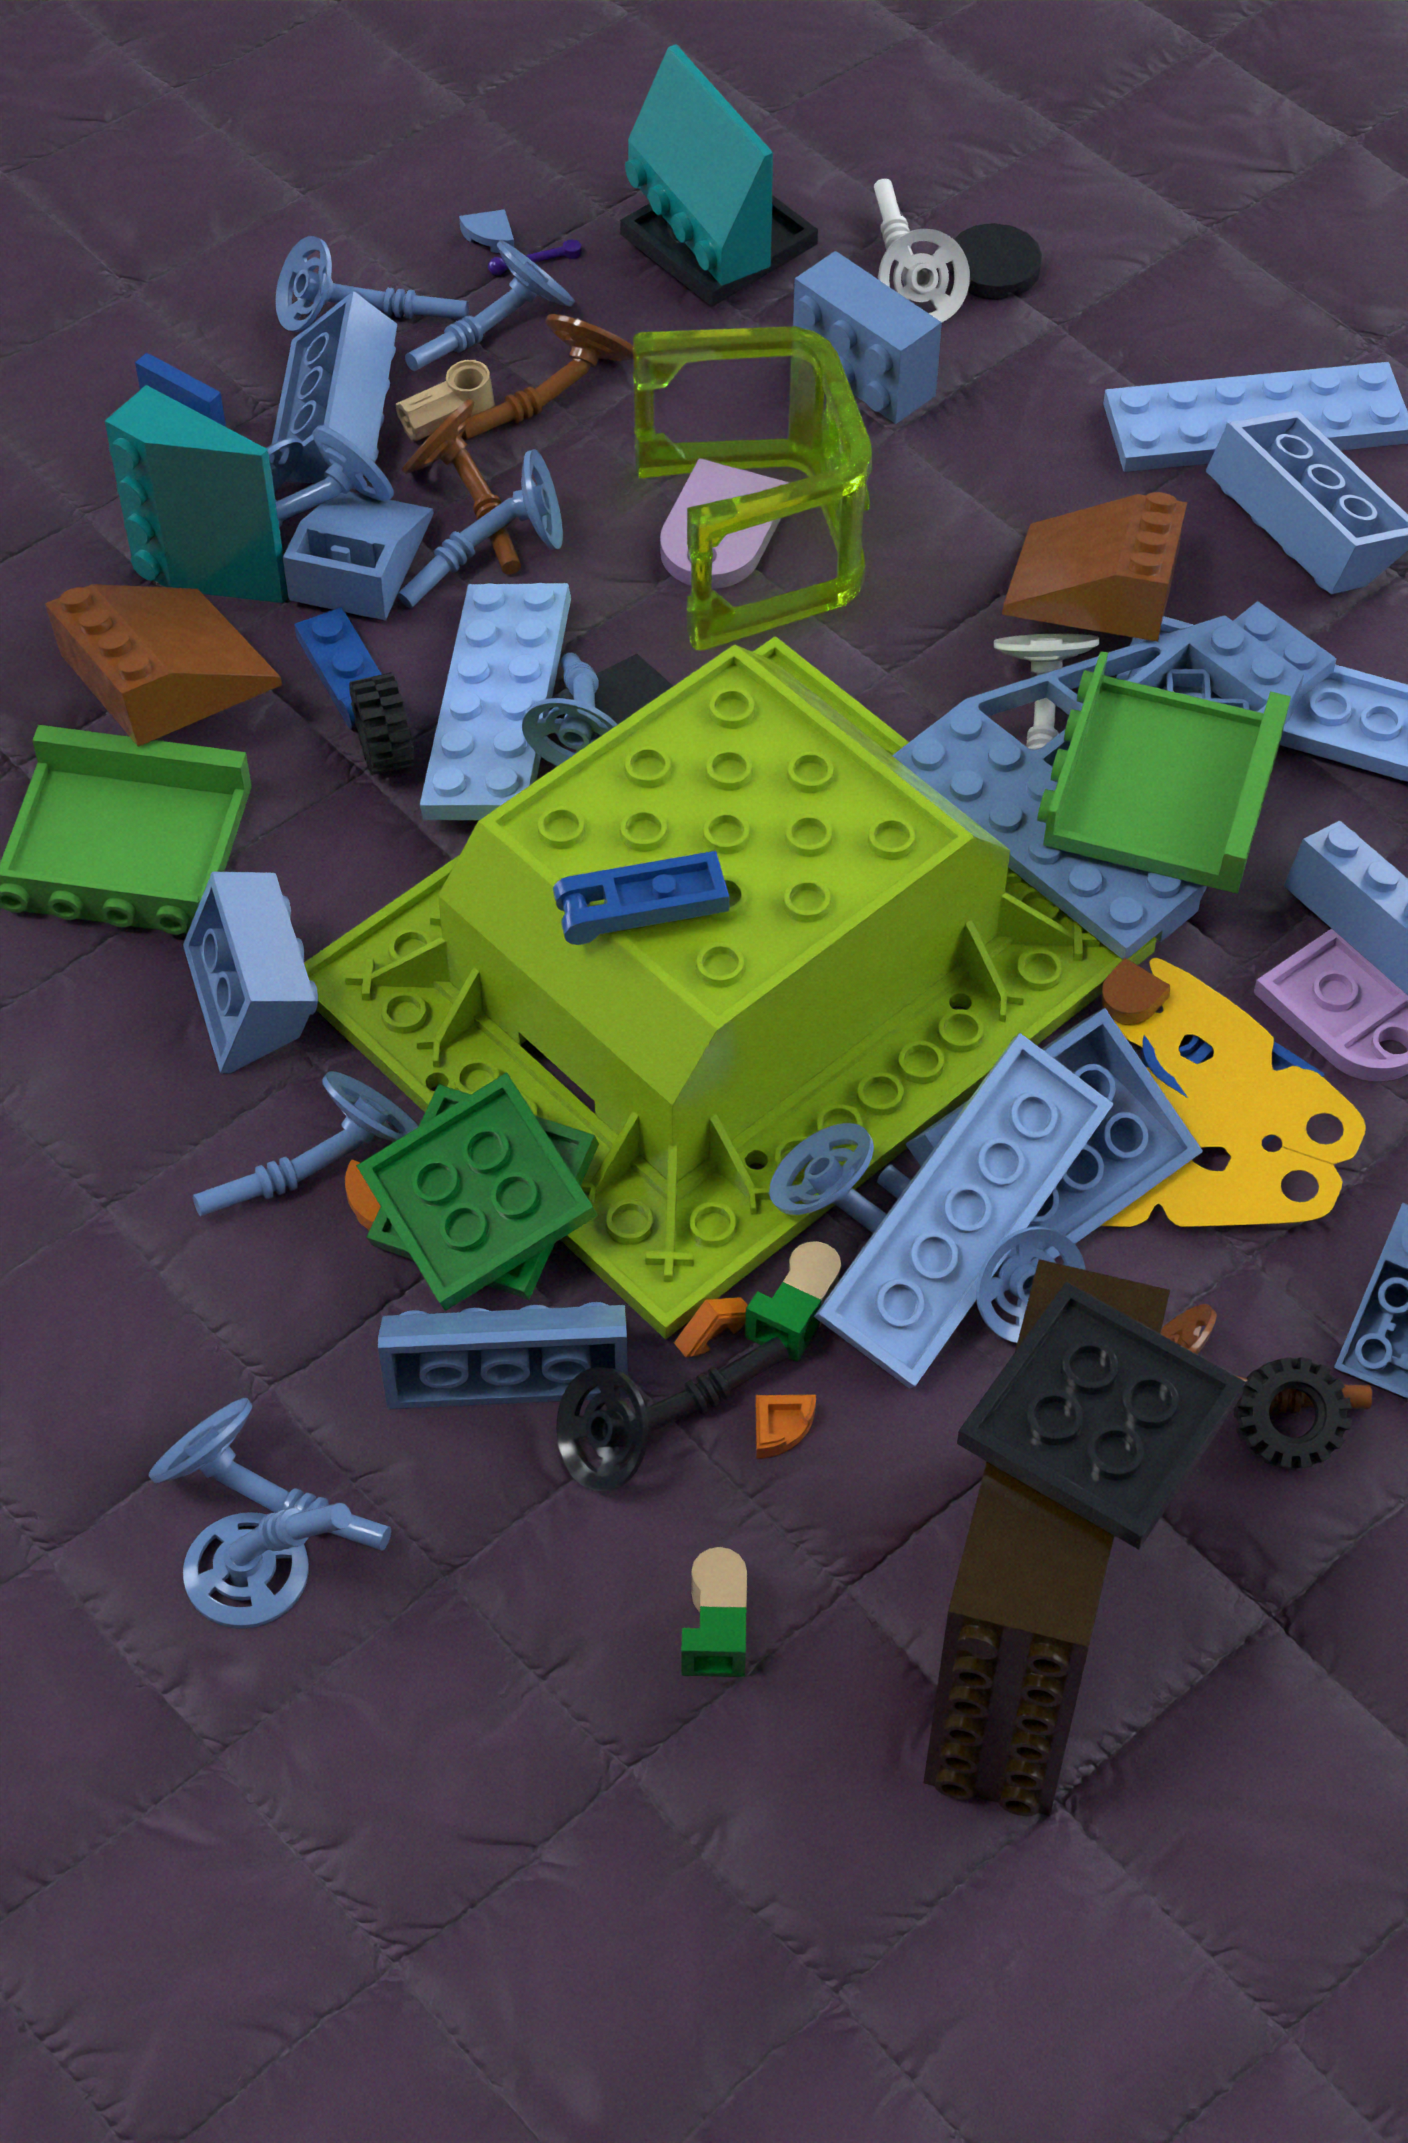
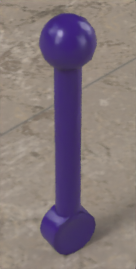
(570, 249)

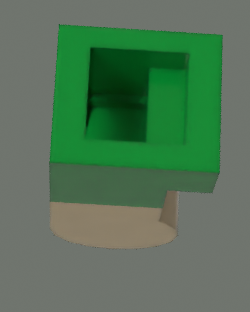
(791, 1310)
(721, 1599)

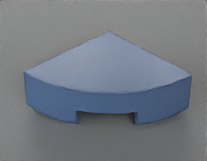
(487, 228)

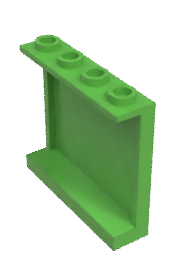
(1162, 779)
(122, 829)

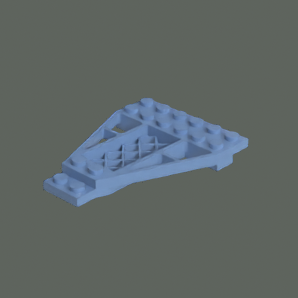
(1004, 781)

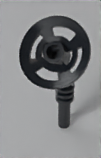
(621, 1427)

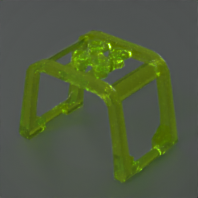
(821, 443)

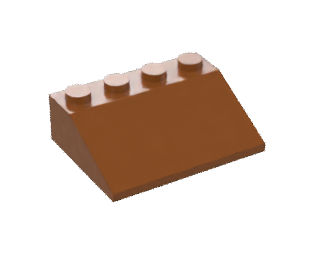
(1101, 566)
(156, 655)

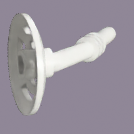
(919, 269)
(1046, 655)

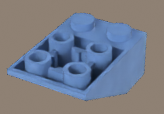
(354, 553)
(1379, 1334)

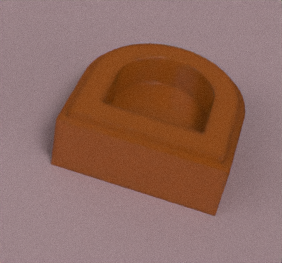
(1133, 993)

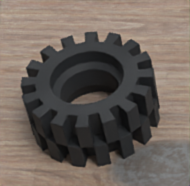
(381, 723)
(1329, 1407)

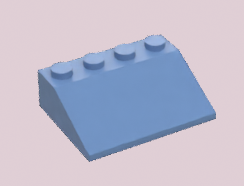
(1129, 1150)

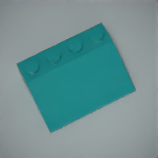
(703, 170)
(195, 501)

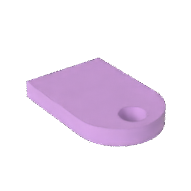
(737, 552)
(1340, 1007)

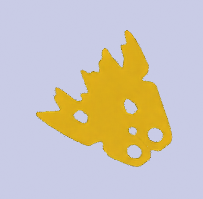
(1233, 1106)

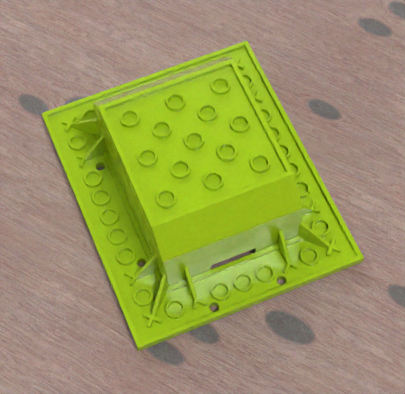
(729, 1032)

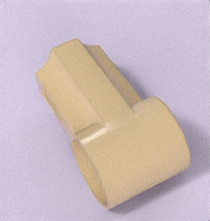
(430, 408)

